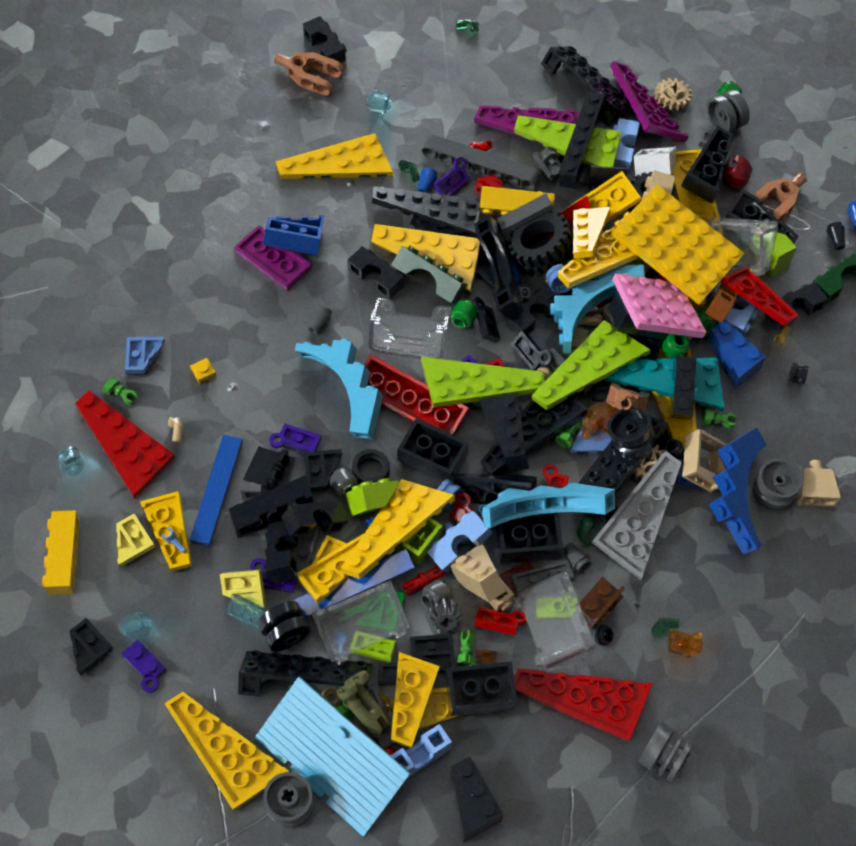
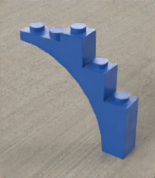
(732, 482)

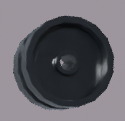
(631, 433)
(284, 626)

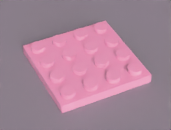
(658, 306)

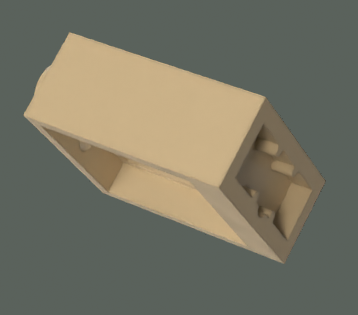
(691, 469)

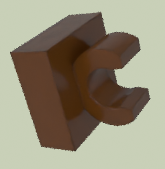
(486, 656)

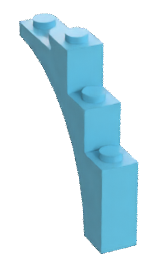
(572, 308)
(364, 399)
(545, 499)

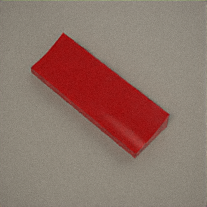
(412, 397)

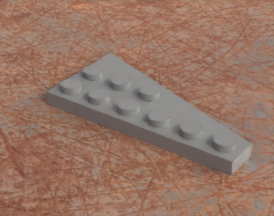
(634, 526)

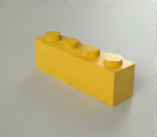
(506, 200)
(62, 552)

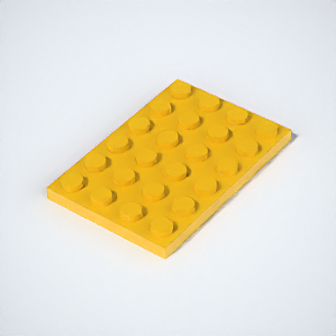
(677, 244)

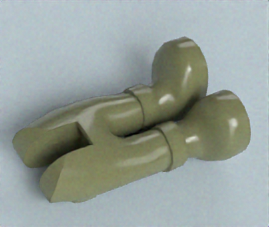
(363, 705)

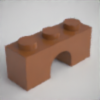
(721, 303)

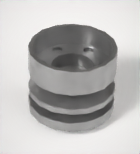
(666, 752)

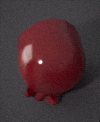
(737, 176)

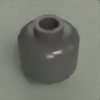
(343, 481)
(436, 592)

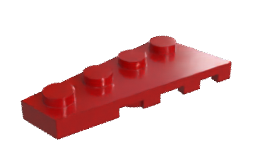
(760, 295)

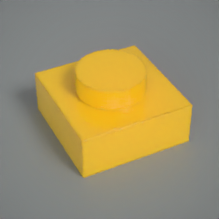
(203, 370)

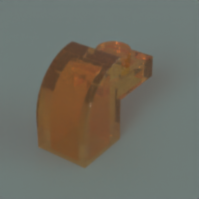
(597, 417)

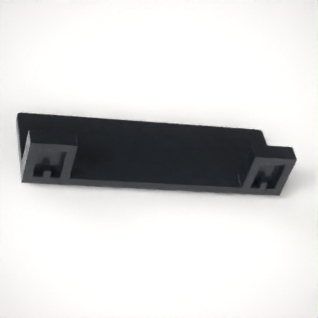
(590, 76)
(613, 470)
(290, 667)

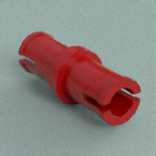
(422, 580)

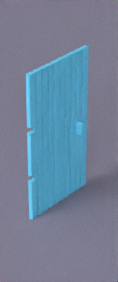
(332, 756)

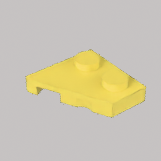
(131, 540)
(245, 584)

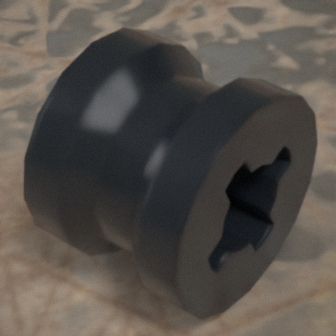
(798, 373)

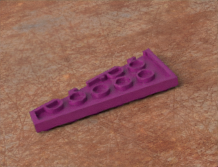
(648, 111)
(505, 119)

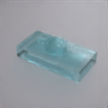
(245, 610)

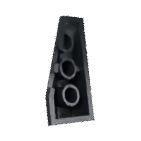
(750, 207)
(486, 487)

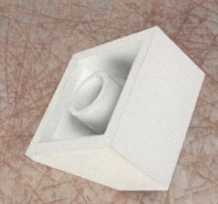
(655, 159)

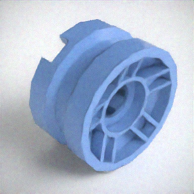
(554, 282)
(448, 487)

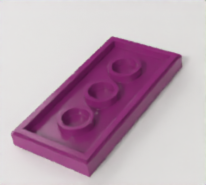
(279, 264)

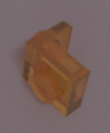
(684, 643)

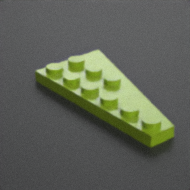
(556, 134)
(591, 362)
(467, 382)

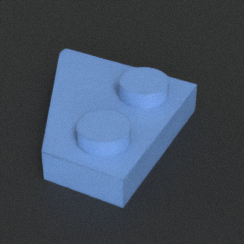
(141, 353)
(594, 445)

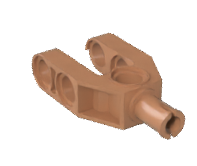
(302, 62)
(784, 192)
(625, 398)

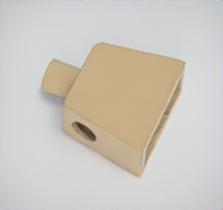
(818, 486)

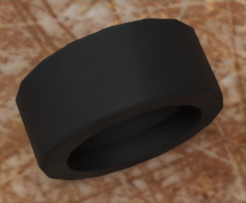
(374, 455)

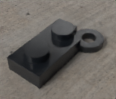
(486, 321)
(530, 351)

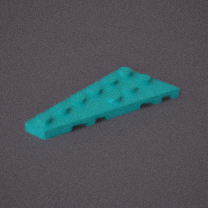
(658, 377)

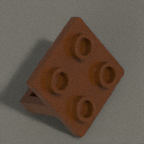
(600, 601)

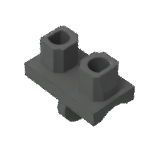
(548, 163)

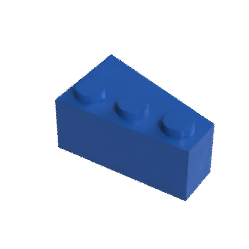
(294, 234)
(735, 352)

